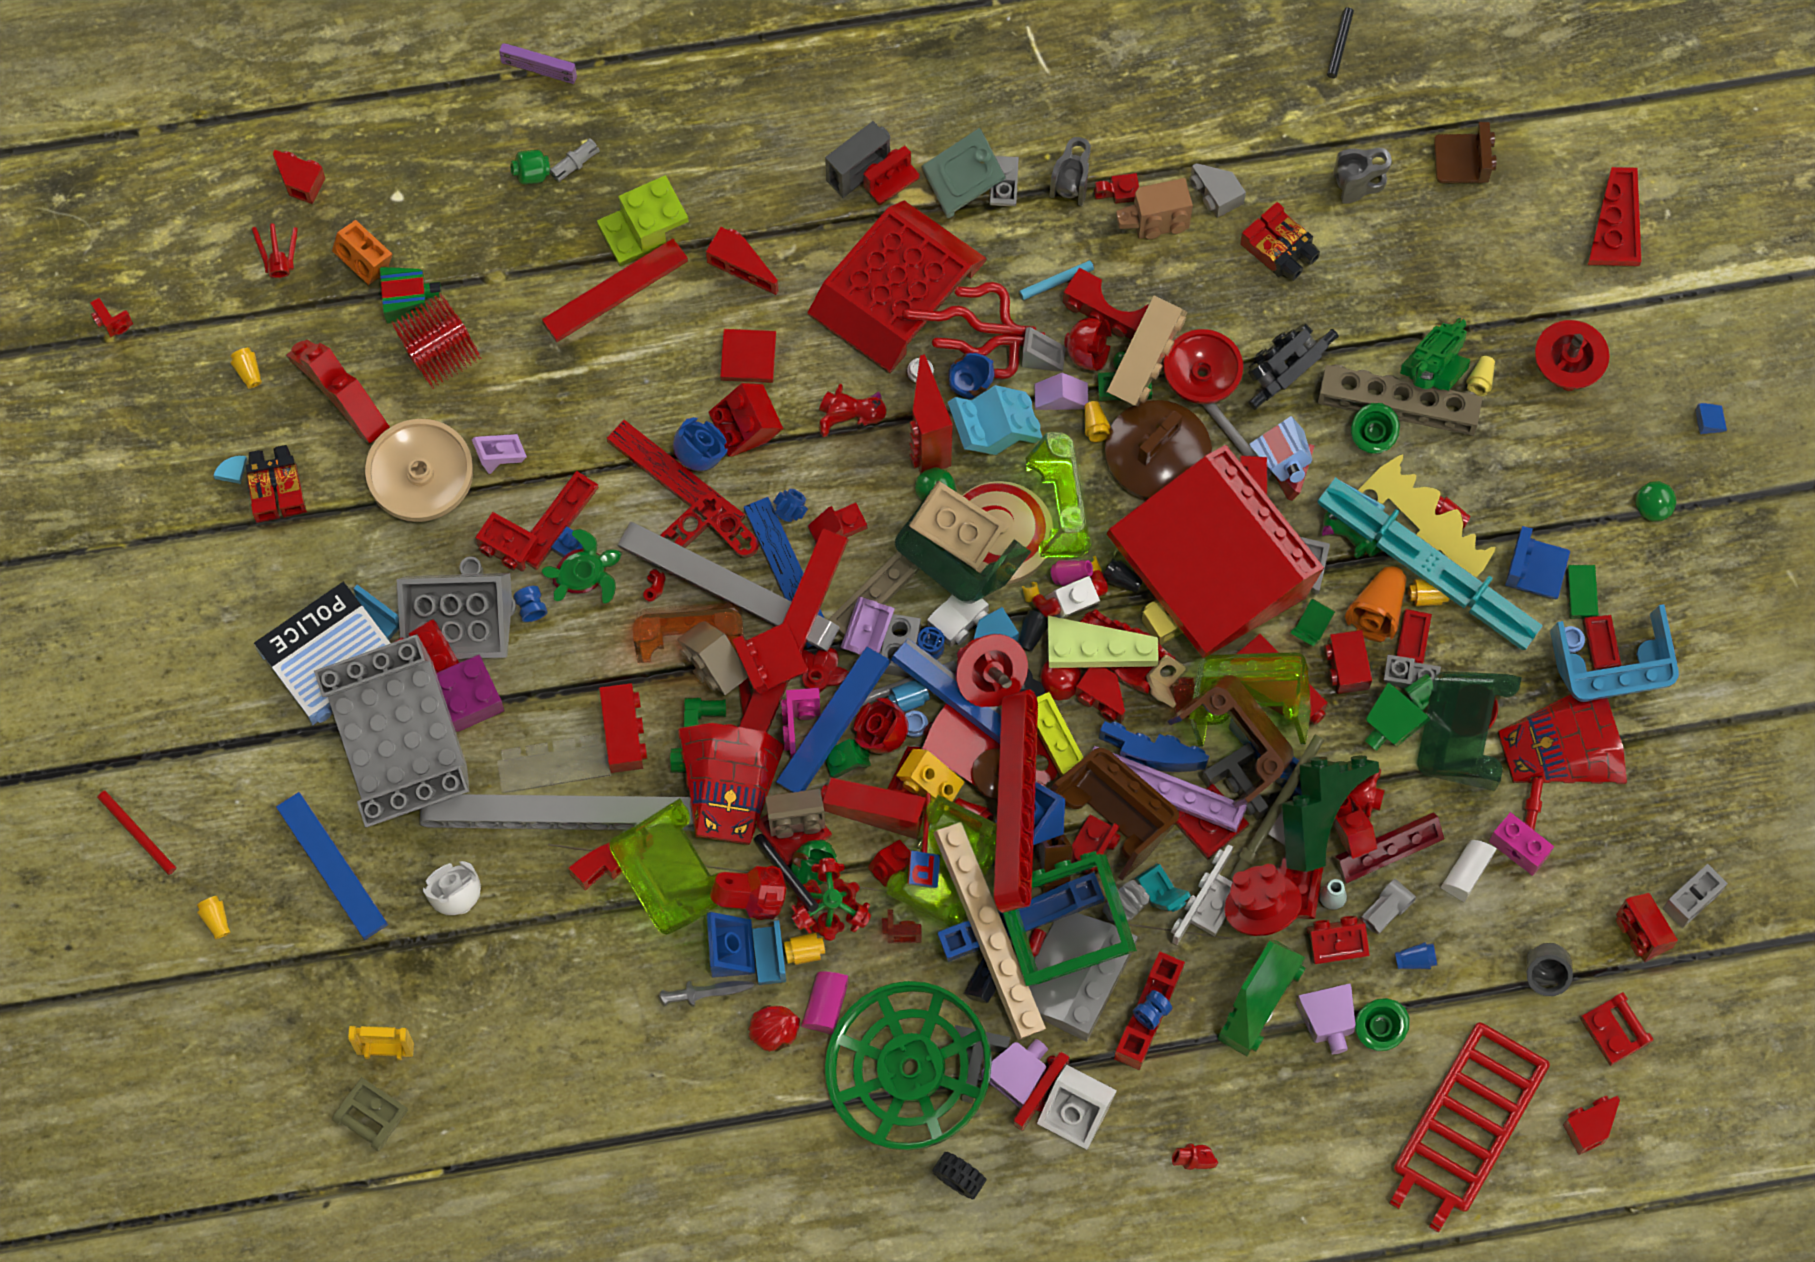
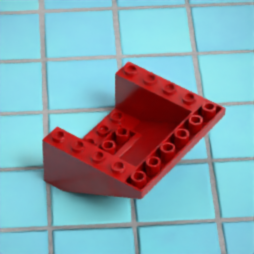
(1216, 552)

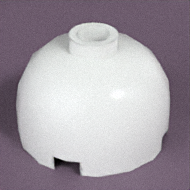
(453, 888)

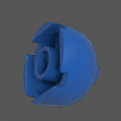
(699, 445)

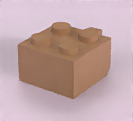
(1158, 210)

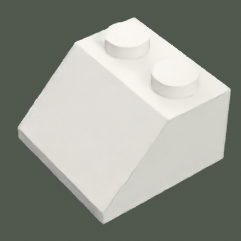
(1076, 1106)

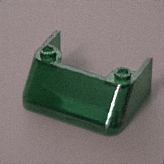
(954, 573)

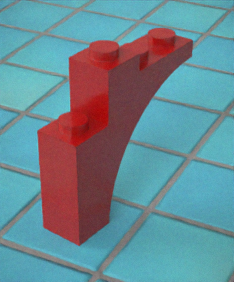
(340, 387)

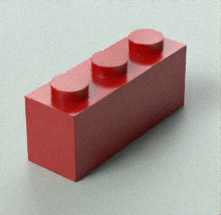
(622, 728)

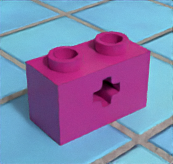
(1521, 844)

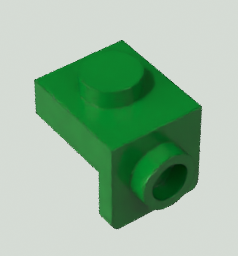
(846, 758)

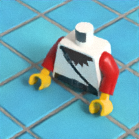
(1071, 597)

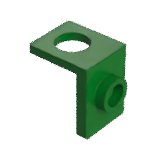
(1313, 622)

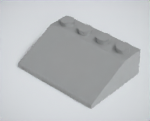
(467, 607)
(1080, 997)

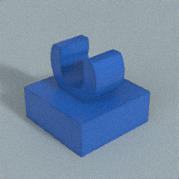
(566, 543)

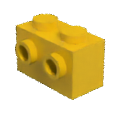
(927, 774)

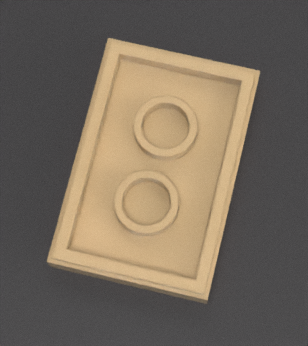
(957, 525)

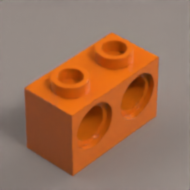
(361, 251)

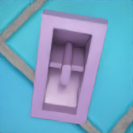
(1061, 393)

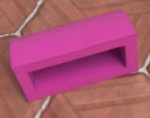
(825, 1002)

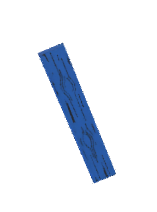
(776, 547)

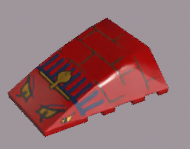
(1566, 744)
(728, 778)

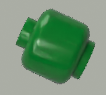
(530, 166)

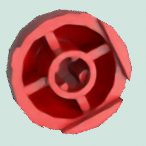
(1088, 343)
(881, 726)

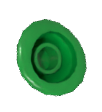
(1375, 428)
(1382, 1024)

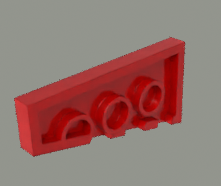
(1618, 227)

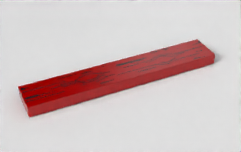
(667, 470)

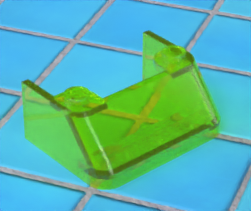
(1268, 677)

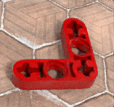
(715, 519)

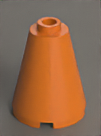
(1379, 605)

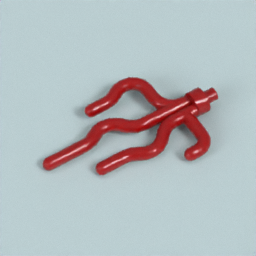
(1012, 333)

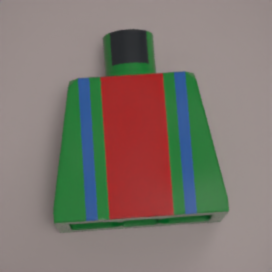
(405, 290)

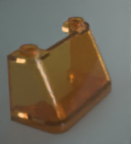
(656, 622)

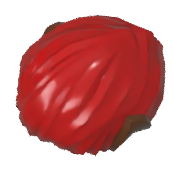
(774, 1028)

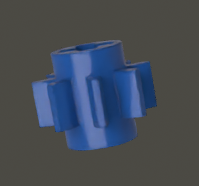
(790, 505)

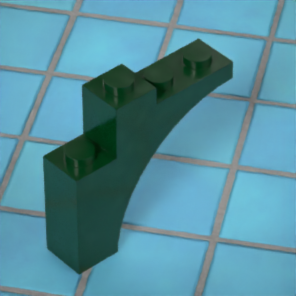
(1312, 814)

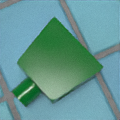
(1394, 718)

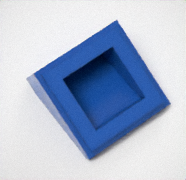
(1710, 418)

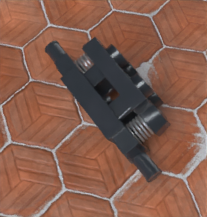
(1272, 366)

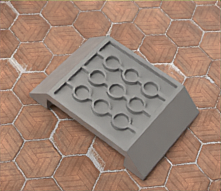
(395, 729)

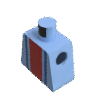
(1285, 450)

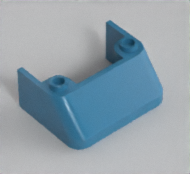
(1655, 666)

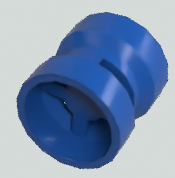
(530, 603)
(932, 647)
(1152, 1010)

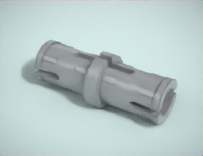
(574, 160)

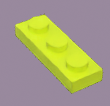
(1056, 735)

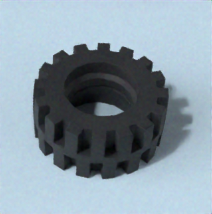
(959, 1175)

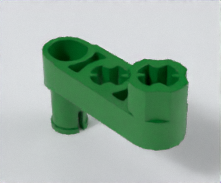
(694, 710)

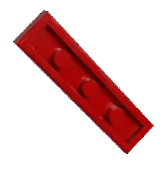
(559, 515)

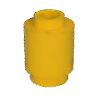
(1425, 594)
(804, 949)

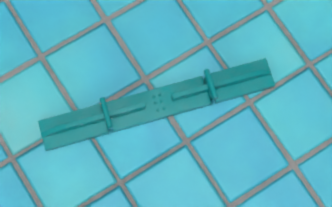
(1430, 564)

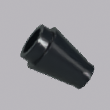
(1121, 575)
(1032, 630)

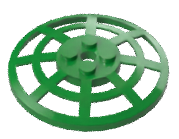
(893, 1060)

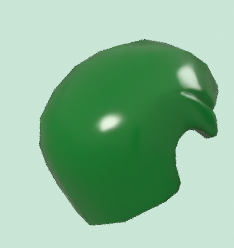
(927, 479)
(1655, 501)

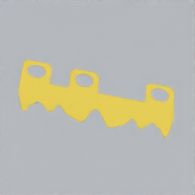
(1419, 505)

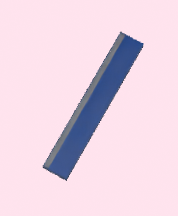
(944, 685)

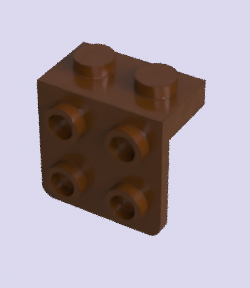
(1465, 156)

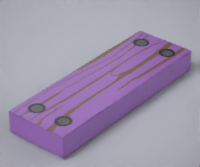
(538, 63)

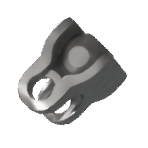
(1355, 170)
(1071, 172)

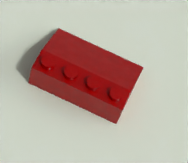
(930, 425)

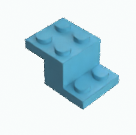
(995, 420)

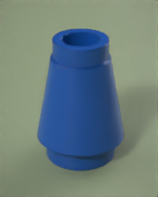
(1417, 957)

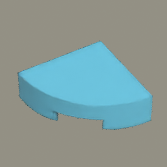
(231, 469)

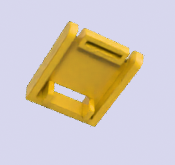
(381, 1041)

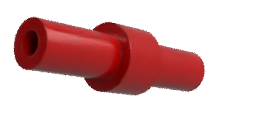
(1533, 803)

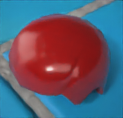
(1060, 681)

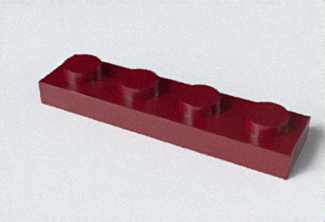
(1392, 847)

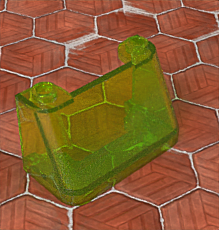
(1058, 464)
(665, 868)
(944, 902)

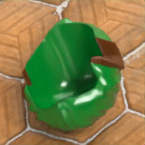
(809, 855)

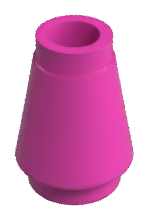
(1070, 571)

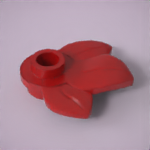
(824, 667)

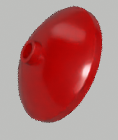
(1205, 352)

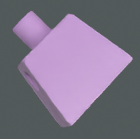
(1329, 1015)
(1018, 1071)

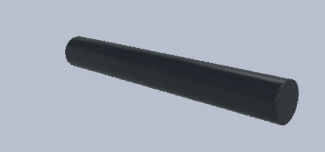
(1340, 42)

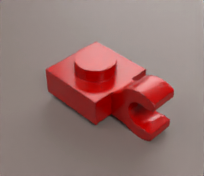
(1121, 188)

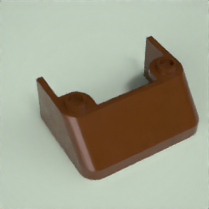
(1231, 696)
(1121, 799)

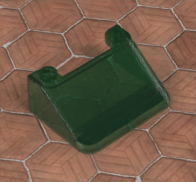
(1459, 727)

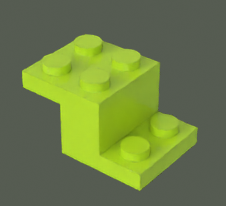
(642, 220)

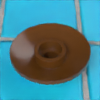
(986, 773)

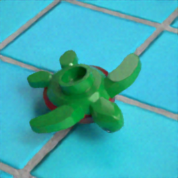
(584, 569)

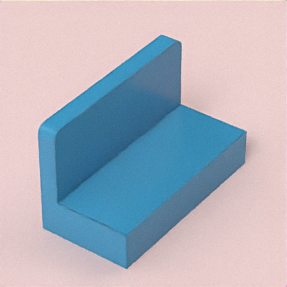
(383, 616)
(769, 954)

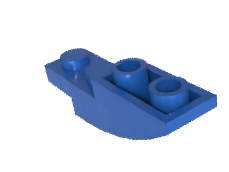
(1163, 755)

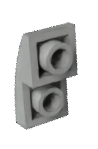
(1404, 672)

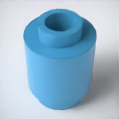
(909, 695)

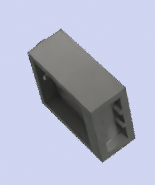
(849, 161)

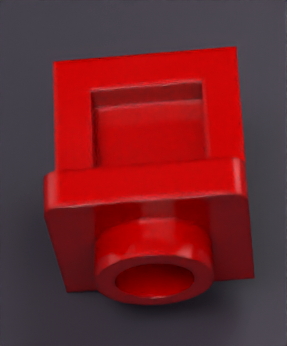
(113, 325)
(890, 861)

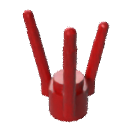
(278, 264)

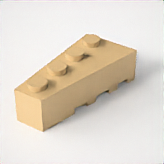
(1147, 351)

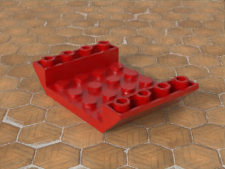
(892, 268)

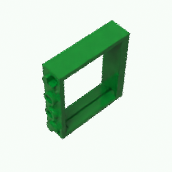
(1062, 870)

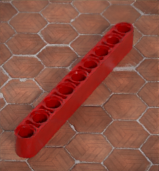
(1016, 801)

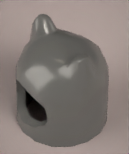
(1549, 965)

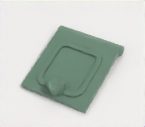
(959, 175)

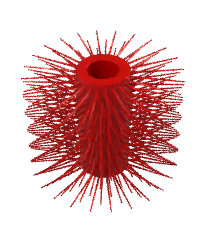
(436, 340)

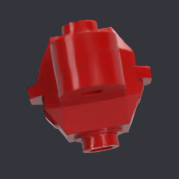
(758, 891)

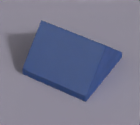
(1048, 814)
(730, 945)

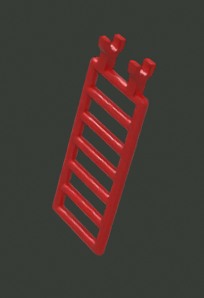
(1502, 1133)

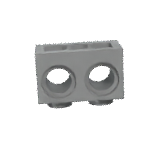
(893, 643)
(1695, 896)

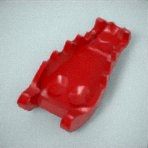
(1132, 676)

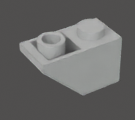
(1218, 187)
(1006, 191)

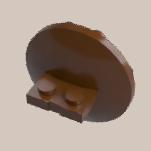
(1154, 446)

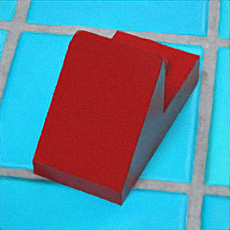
(842, 522)

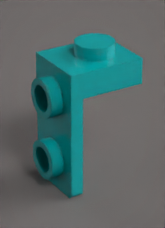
(1161, 890)

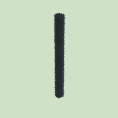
(788, 875)

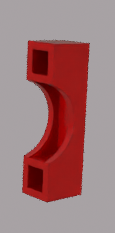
(1086, 297)
(1136, 1037)

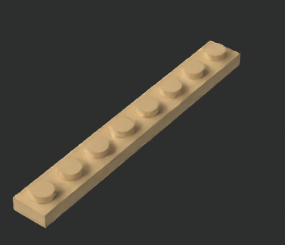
(989, 930)

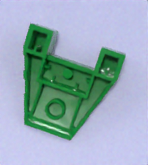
(1260, 995)

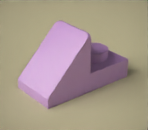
(498, 450)

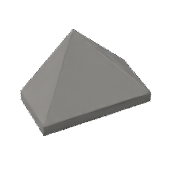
(1042, 352)

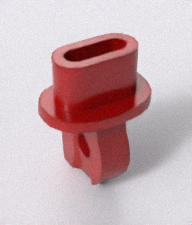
(1194, 1157)

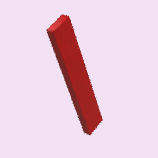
(614, 290)

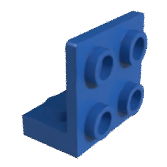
(1537, 566)

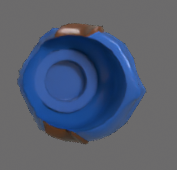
(971, 375)

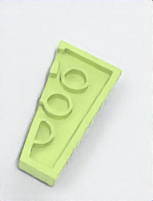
(1090, 645)

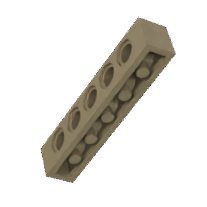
(1411, 409)

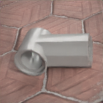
(1392, 901)

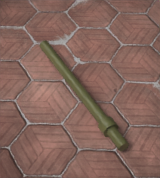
(1249, 853)

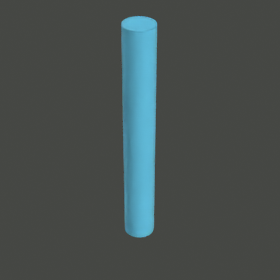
(1054, 281)

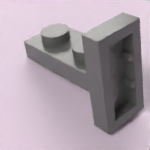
(1236, 779)
(975, 1056)

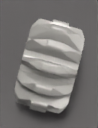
(1132, 898)

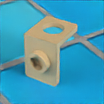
(1161, 684)

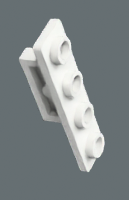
(1208, 908)

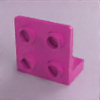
(801, 704)

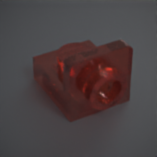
(1183, 692)
(903, 932)

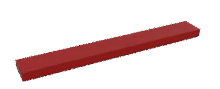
(800, 619)

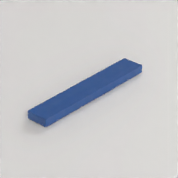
(833, 721)
(331, 865)

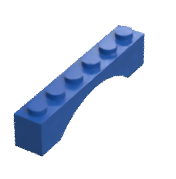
(1044, 909)

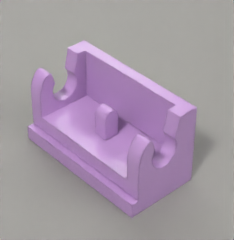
(867, 626)

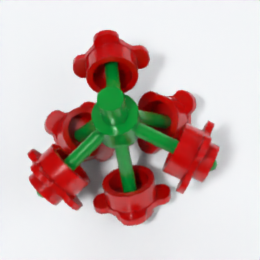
(841, 896)

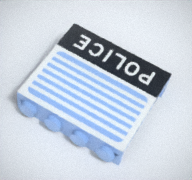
(314, 638)

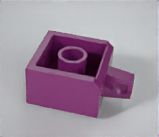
(469, 693)

